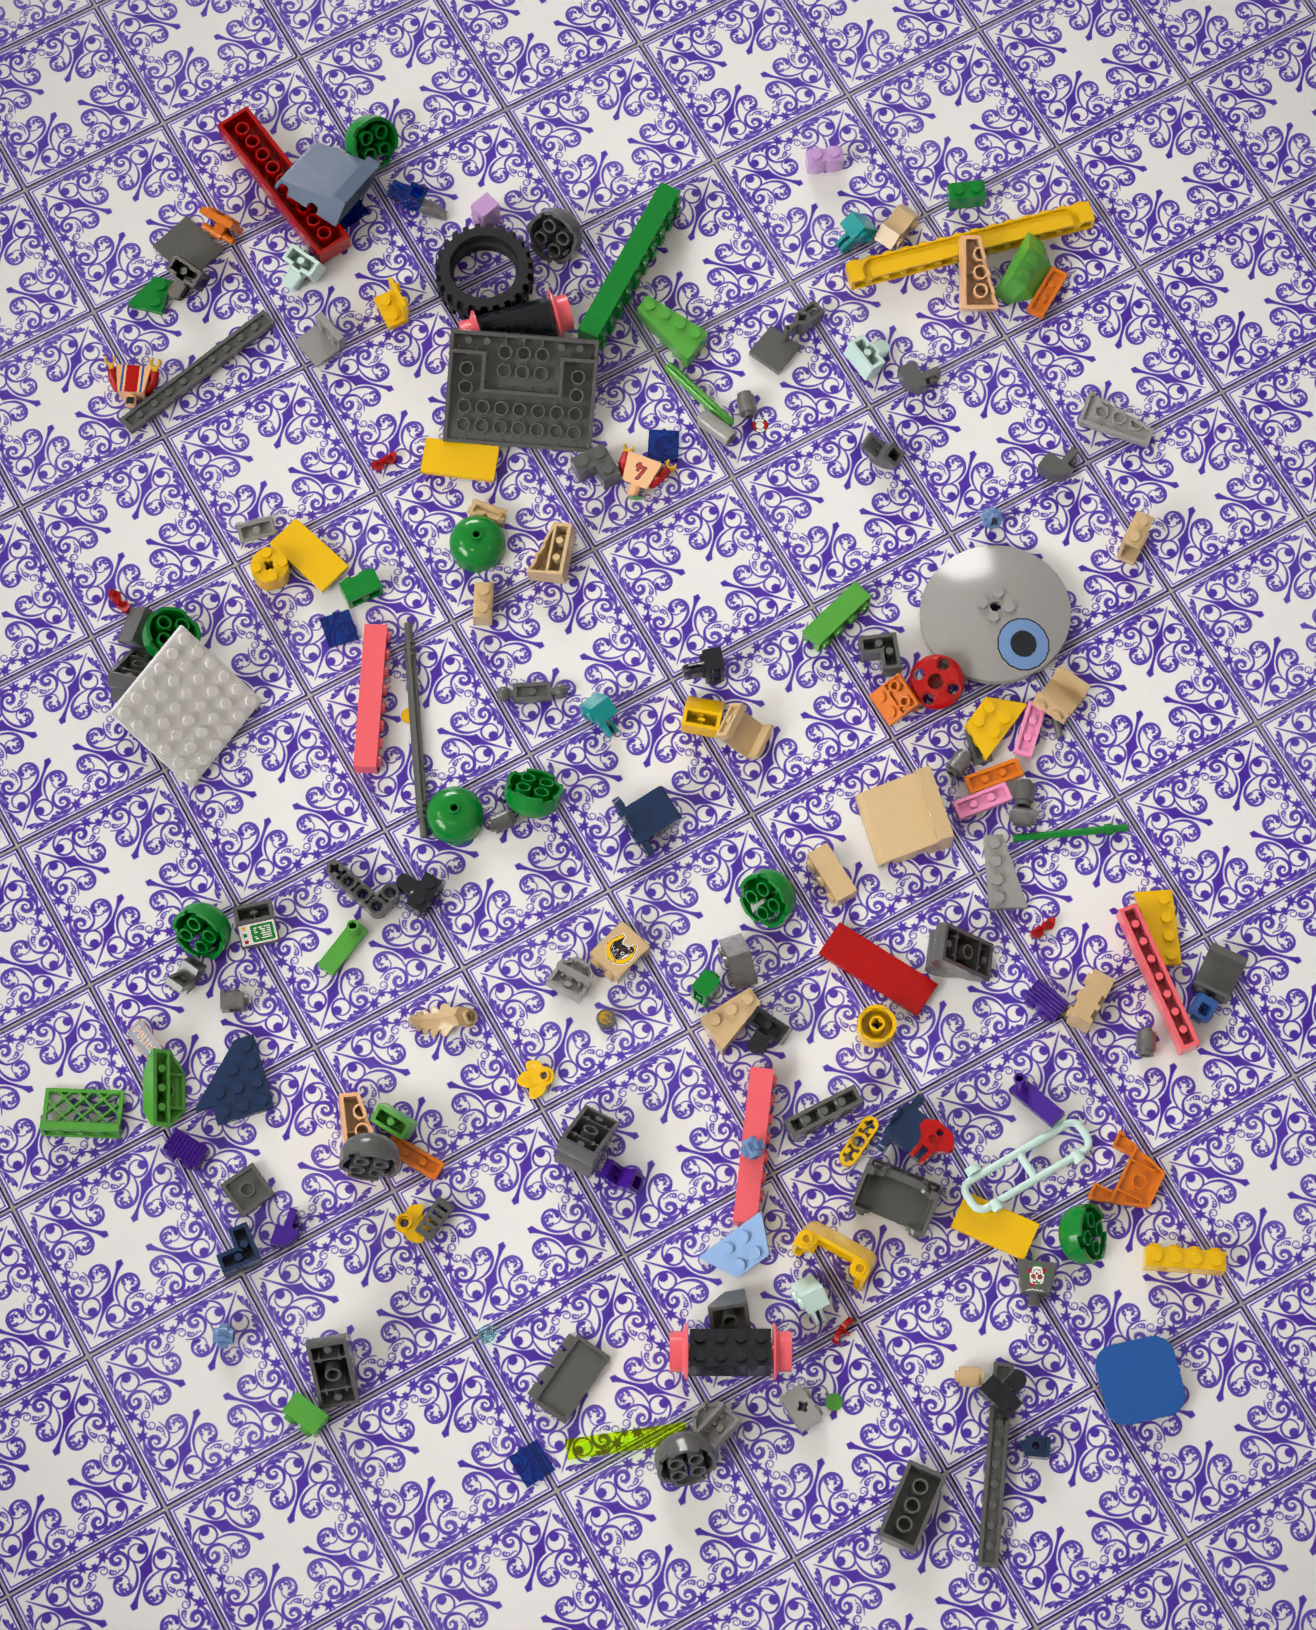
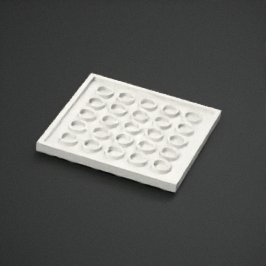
(185, 706)

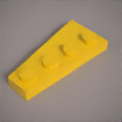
(1160, 918)

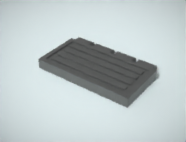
(570, 1379)

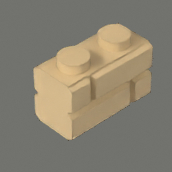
(483, 603)

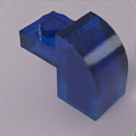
(409, 196)

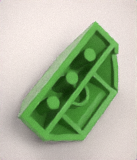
(1024, 272)
(163, 1088)

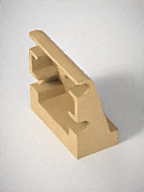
(905, 818)

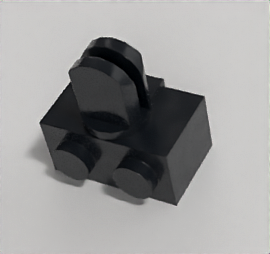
(185, 276)
(710, 667)
(421, 893)
(767, 1029)
(1003, 1393)

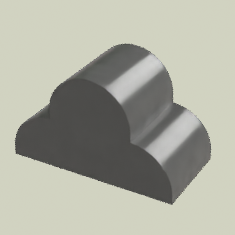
(127, 671)
(958, 954)
(586, 1141)
(333, 1370)

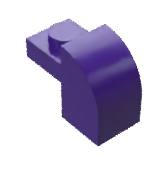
(622, 1178)

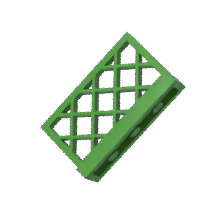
(82, 1129)

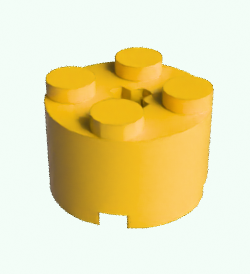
(270, 569)
(885, 1021)

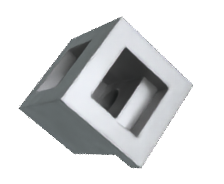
(233, 1001)

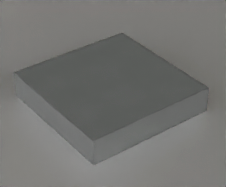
(773, 351)
(247, 1190)

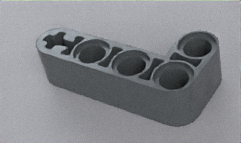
(360, 887)

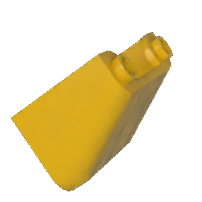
(818, 1234)

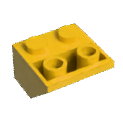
(702, 716)

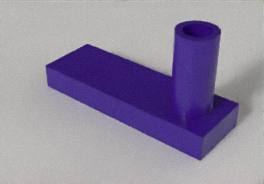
(1035, 1101)

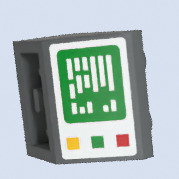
(256, 924)

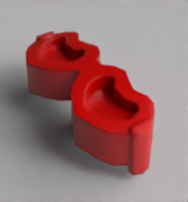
(387, 459)
(115, 596)
(1039, 930)
(841, 1329)

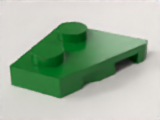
(152, 297)

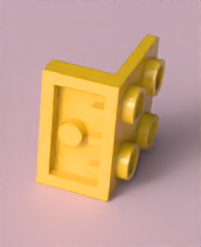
(393, 306)

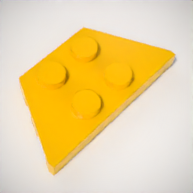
(992, 723)

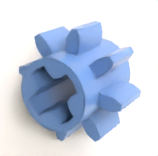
(991, 517)
(752, 1148)
(224, 1335)

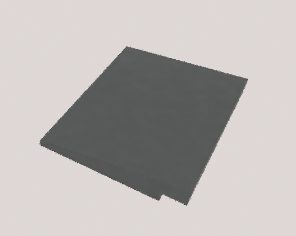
(520, 390)

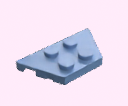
(740, 1248)

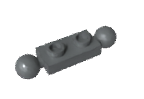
(532, 692)

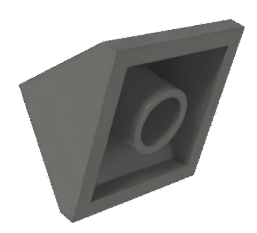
(132, 630)

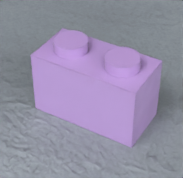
(485, 211)

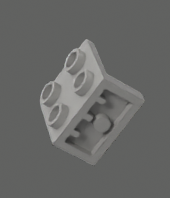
(321, 341)

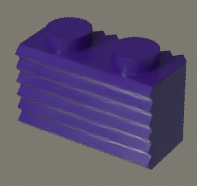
(1045, 1001)
(186, 1150)

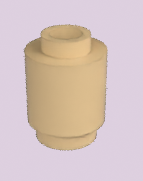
(969, 1376)

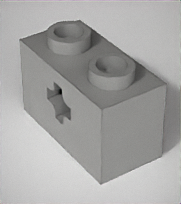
(791, 1402)

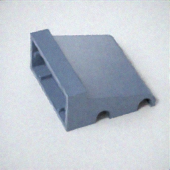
(329, 180)

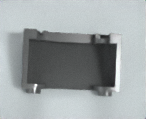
(897, 1196)

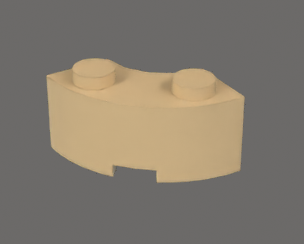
(897, 227)

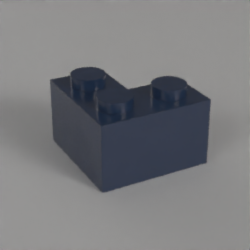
(243, 1256)

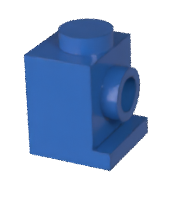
(1207, 1005)

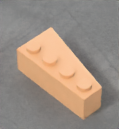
(975, 283)
(352, 1116)

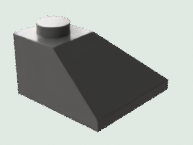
(730, 1311)

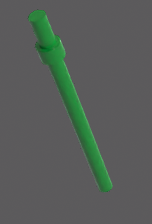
(1107, 829)

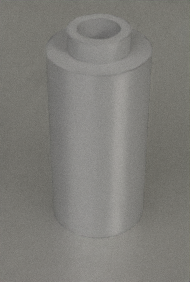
(716, 428)

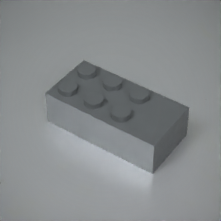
(911, 1507)

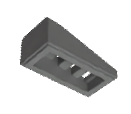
(444, 1205)

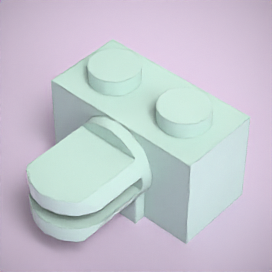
(301, 266)
(867, 356)
(811, 1297)

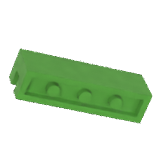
(837, 616)

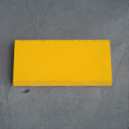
(460, 460)
(309, 555)
(1000, 1230)

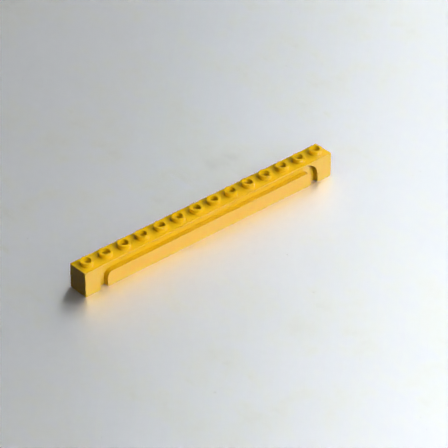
(945, 250)

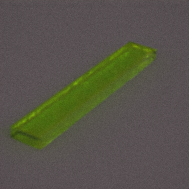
(620, 1441)

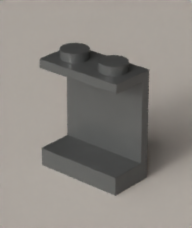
(1219, 973)

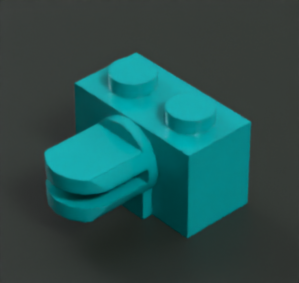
(858, 229)
(600, 710)

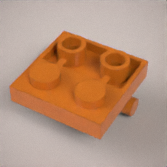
(223, 223)
(895, 699)

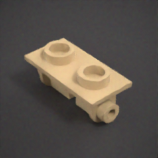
(484, 509)

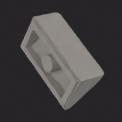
(256, 528)

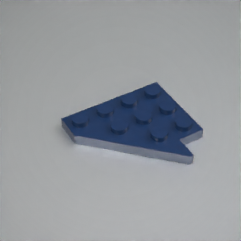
(238, 1085)

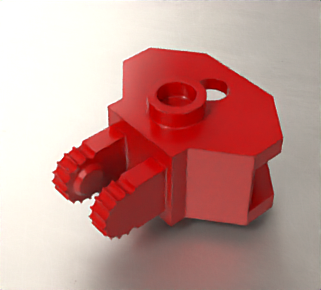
(932, 1142)

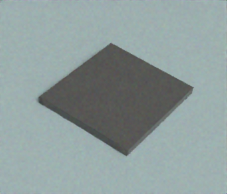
(190, 243)

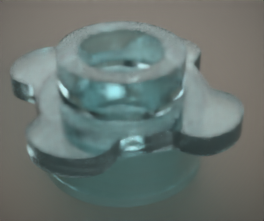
(487, 1334)

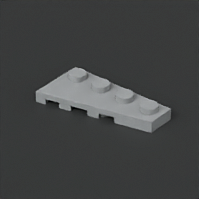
(1107, 419)
(1001, 878)

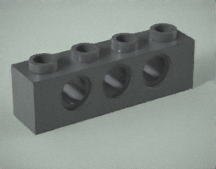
(823, 1113)

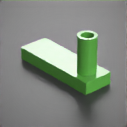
(343, 947)

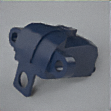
(648, 817)
(905, 1129)

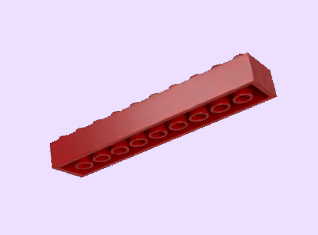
(267, 165)

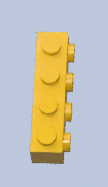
(1184, 1260)

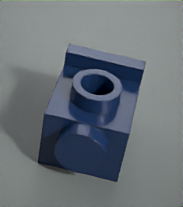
(1044, 1447)

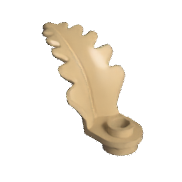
(443, 1020)

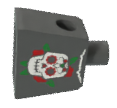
(1035, 1279)

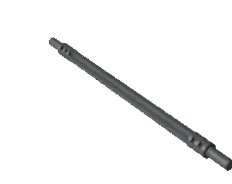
(415, 729)

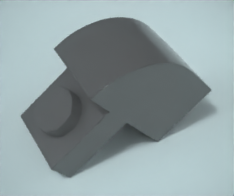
(914, 380)
(881, 454)
(1056, 469)
(186, 976)

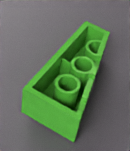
(673, 330)

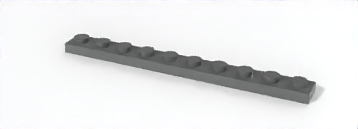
(197, 371)
(994, 1480)

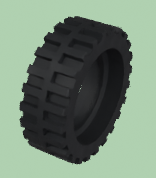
(483, 240)

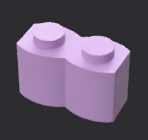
(826, 159)

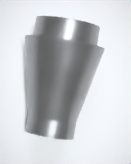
(433, 210)

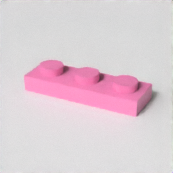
(1029, 731)
(982, 801)

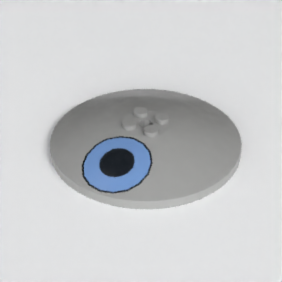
(1001, 643)

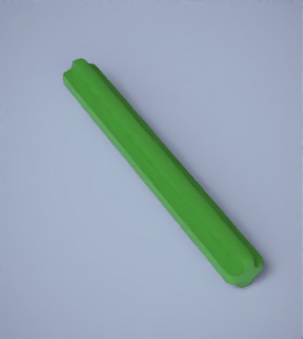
(698, 394)

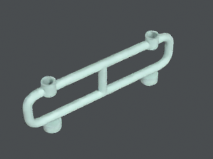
(975, 1172)

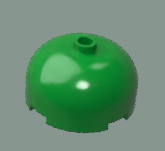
(371, 136)
(477, 544)
(163, 624)
(533, 793)
(459, 825)
(774, 890)
(203, 920)
(1076, 1232)

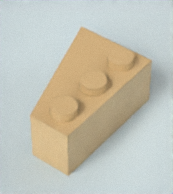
(554, 556)
(1089, 1000)
(730, 1019)

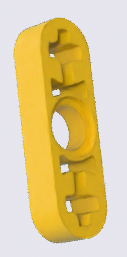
(862, 1126)

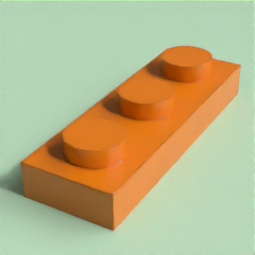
(1046, 293)
(994, 775)
(418, 1159)

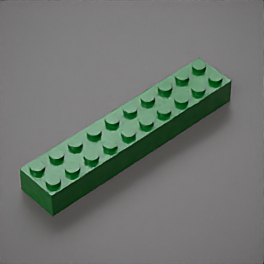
(631, 265)

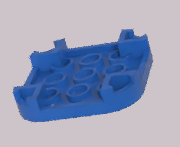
(1139, 1380)

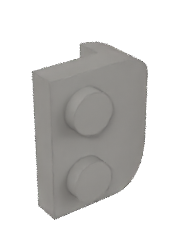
(571, 978)
(715, 1422)

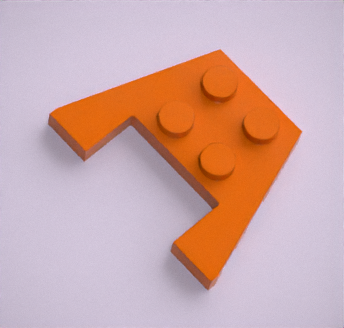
(1137, 1182)

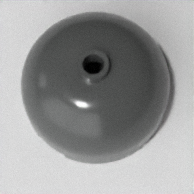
(561, 228)
(369, 1157)
(680, 1449)

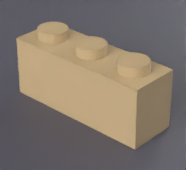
(831, 875)

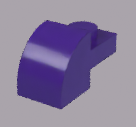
(286, 1235)

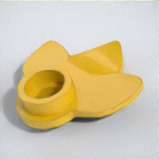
(533, 1078)
(413, 1216)

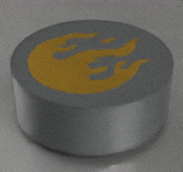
(606, 1019)

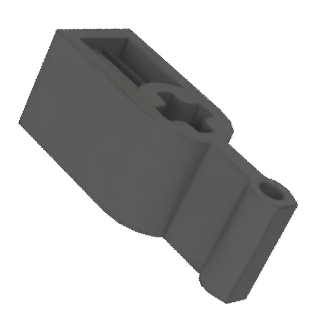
(804, 320)

